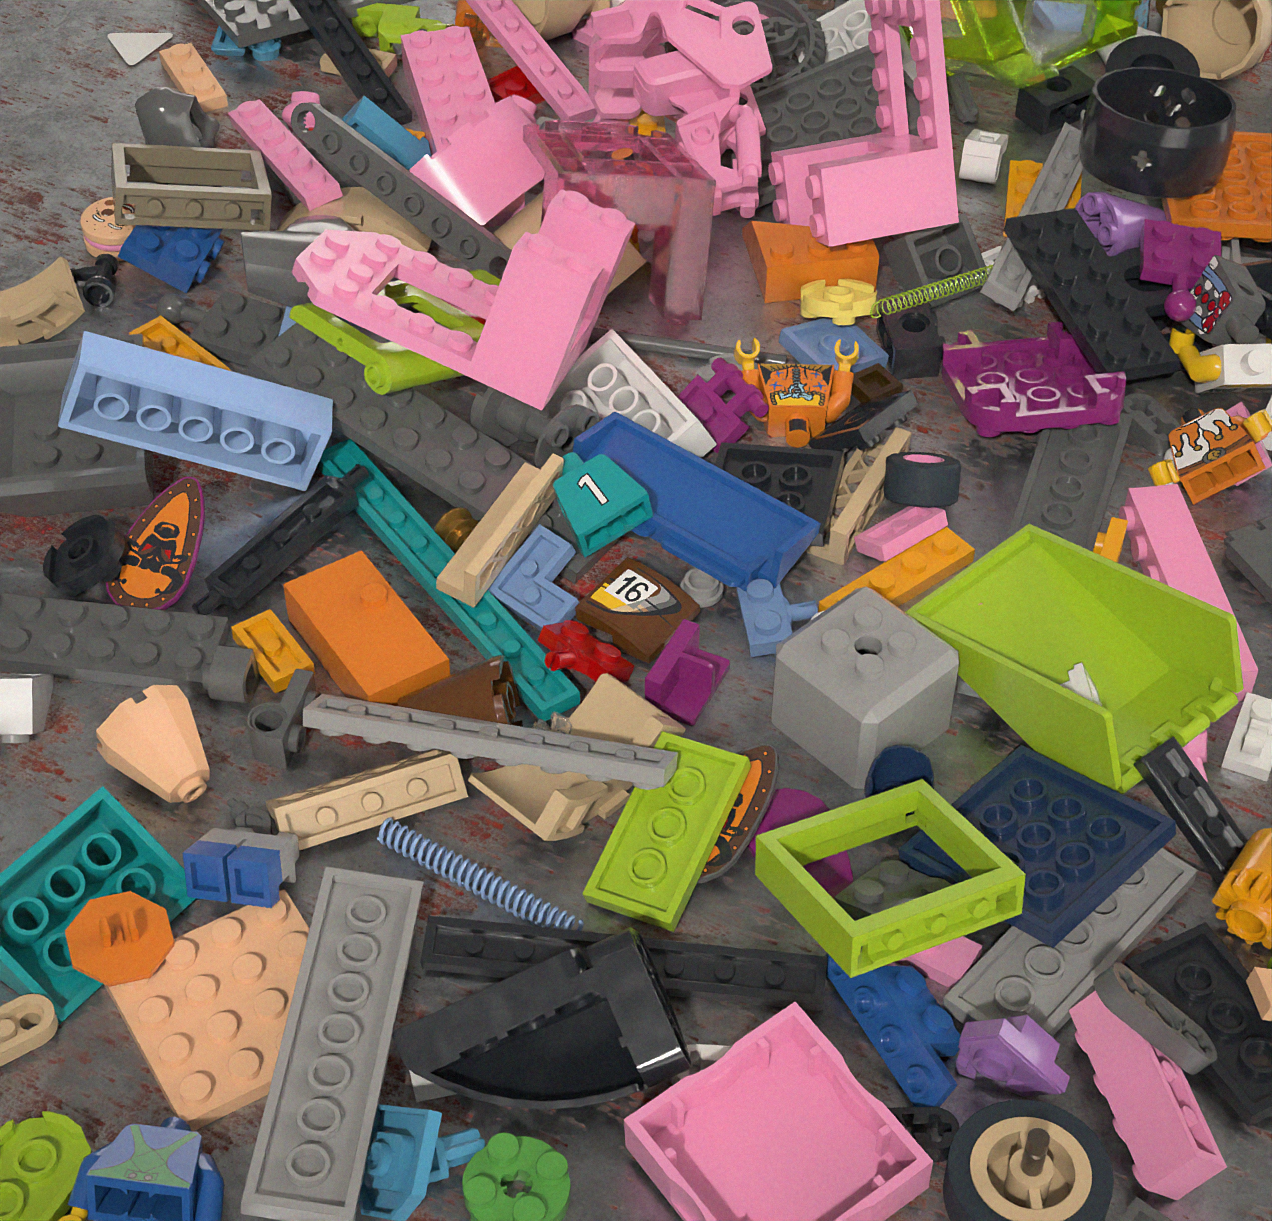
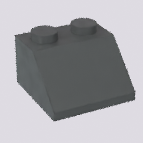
(935, 256)

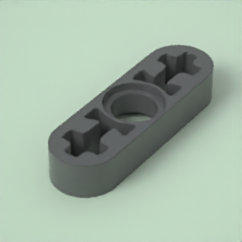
(1155, 1018)

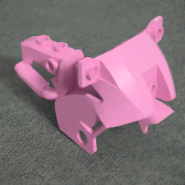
(690, 86)

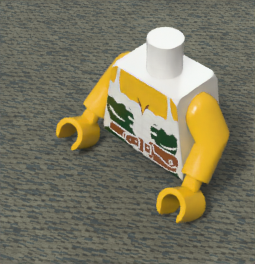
(1225, 367)

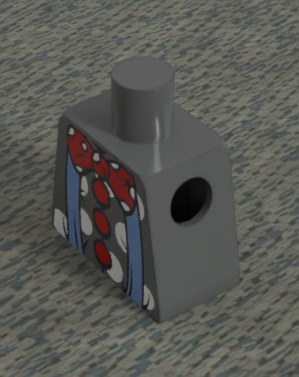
(1226, 304)

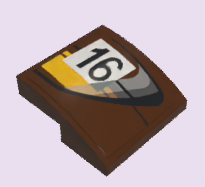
(637, 609)

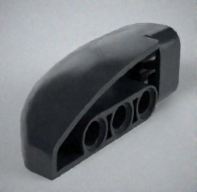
(556, 1032)

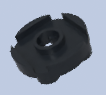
(86, 555)

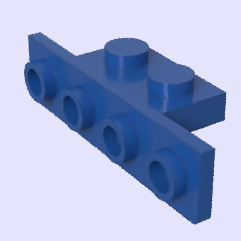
(903, 1027)

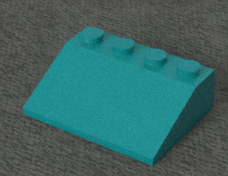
(83, 858)

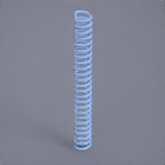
(502, 889)

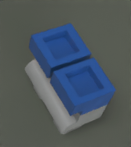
(240, 866)

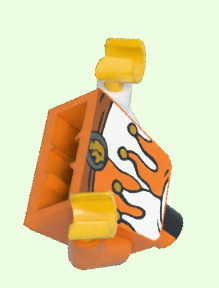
(1212, 451)

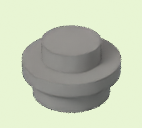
(702, 587)

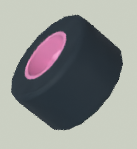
(922, 479)

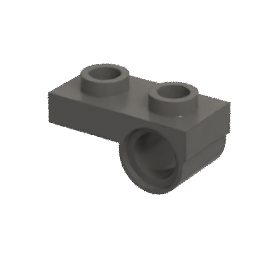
(278, 728)

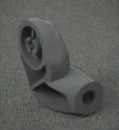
(272, 254)

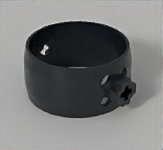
(1183, 158)

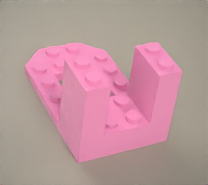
(887, 178)
(533, 319)

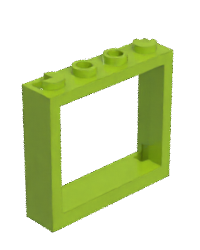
(905, 927)

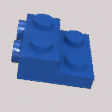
(173, 253)

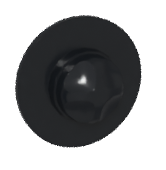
(1153, 52)

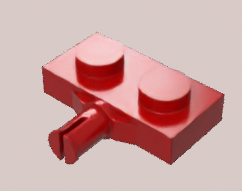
(578, 650)

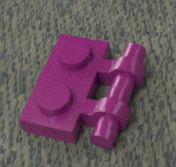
(716, 415)

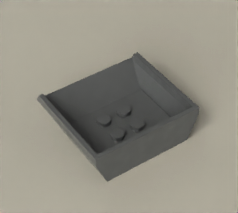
(55, 467)

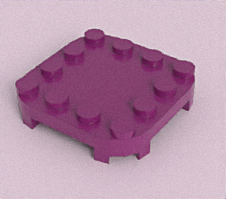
(1029, 383)

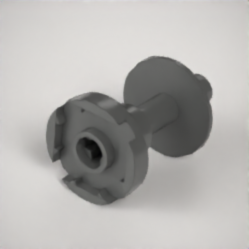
(511, 419)

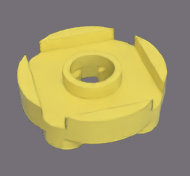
(838, 302)

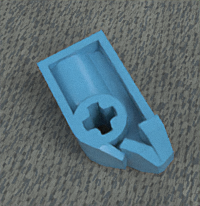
(386, 133)

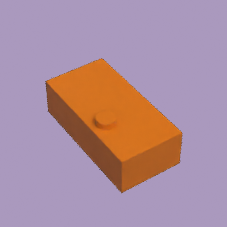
(363, 631)

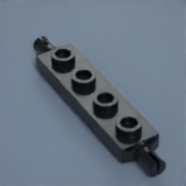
(281, 541)

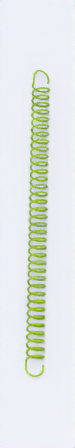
(935, 288)

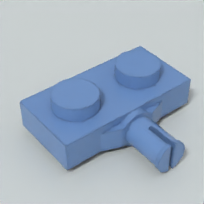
(769, 616)

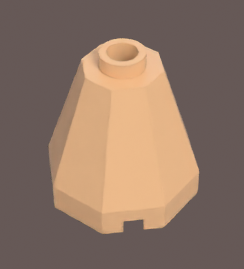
(157, 744)

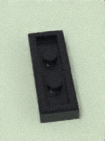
(1193, 806)

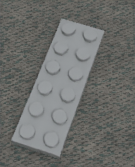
(1045, 982)

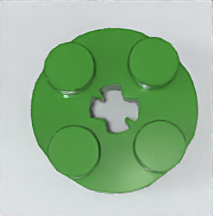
(512, 1159)

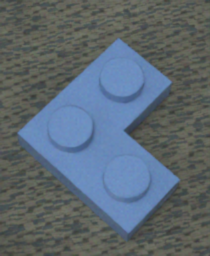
(527, 580)

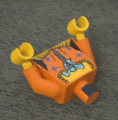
(799, 395)

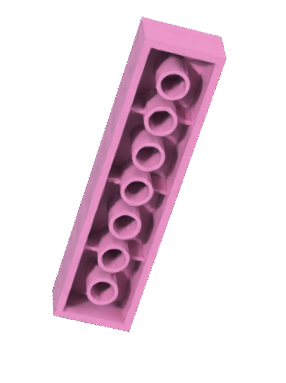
(448, 89)

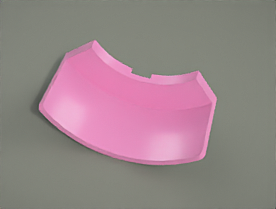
(484, 163)

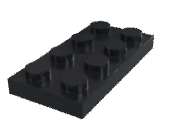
(1211, 988)

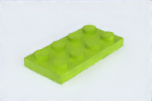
(667, 835)

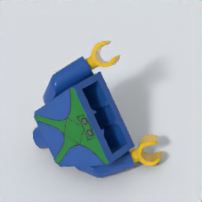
(149, 1177)

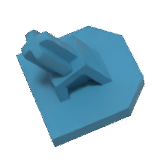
(407, 1157)

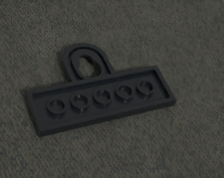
(1092, 293)

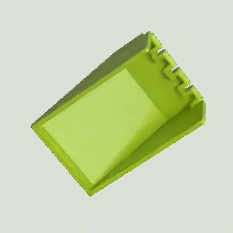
(1049, 604)

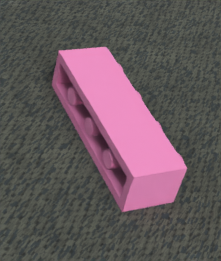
(1149, 1103)

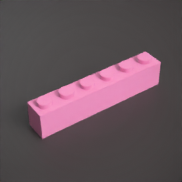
(1174, 554)

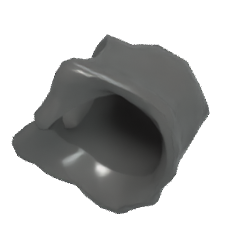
(168, 118)

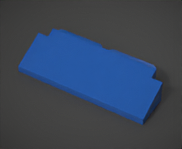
(701, 509)

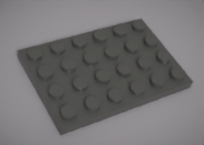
(821, 107)

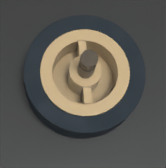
(1027, 1166)

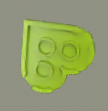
(39, 1166)

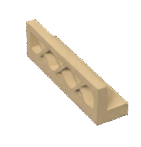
(864, 502)
(500, 532)
(369, 798)

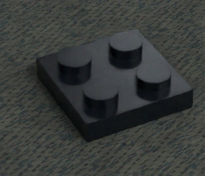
(865, 422)

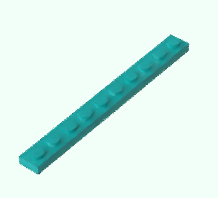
(425, 557)

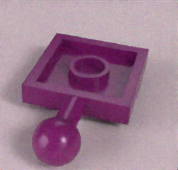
(1176, 257)

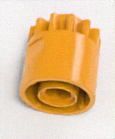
(1247, 891)

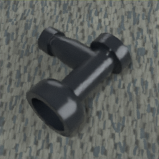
(98, 288)

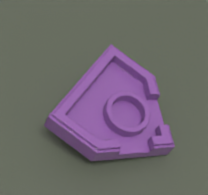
(1014, 1053)

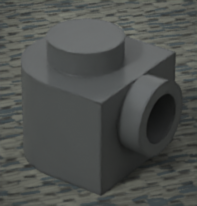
(231, 675)

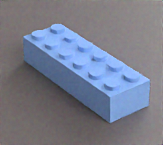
(195, 411)

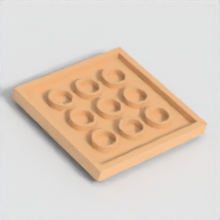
(218, 1009)

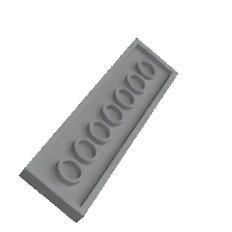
(334, 1050)

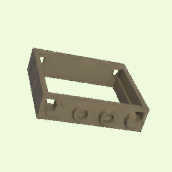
(190, 204)

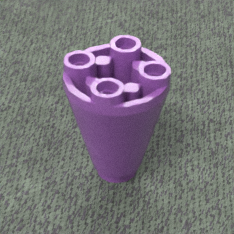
(1116, 220)

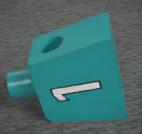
(599, 501)

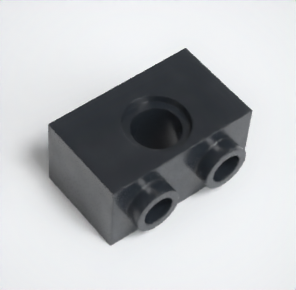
(1054, 100)
(910, 339)

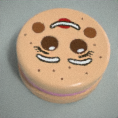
(100, 230)

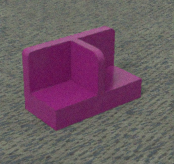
(684, 676)

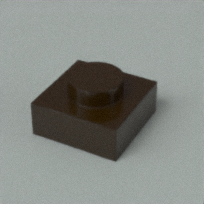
(874, 383)

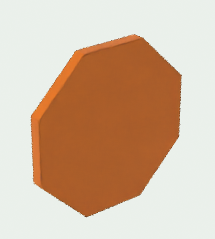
(119, 938)

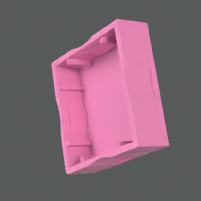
(777, 1135)

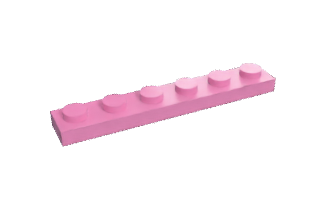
(535, 59)
(285, 154)

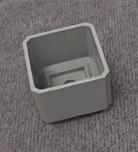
(862, 684)

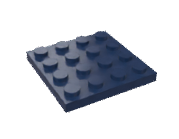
(1060, 830)

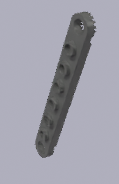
(400, 189)

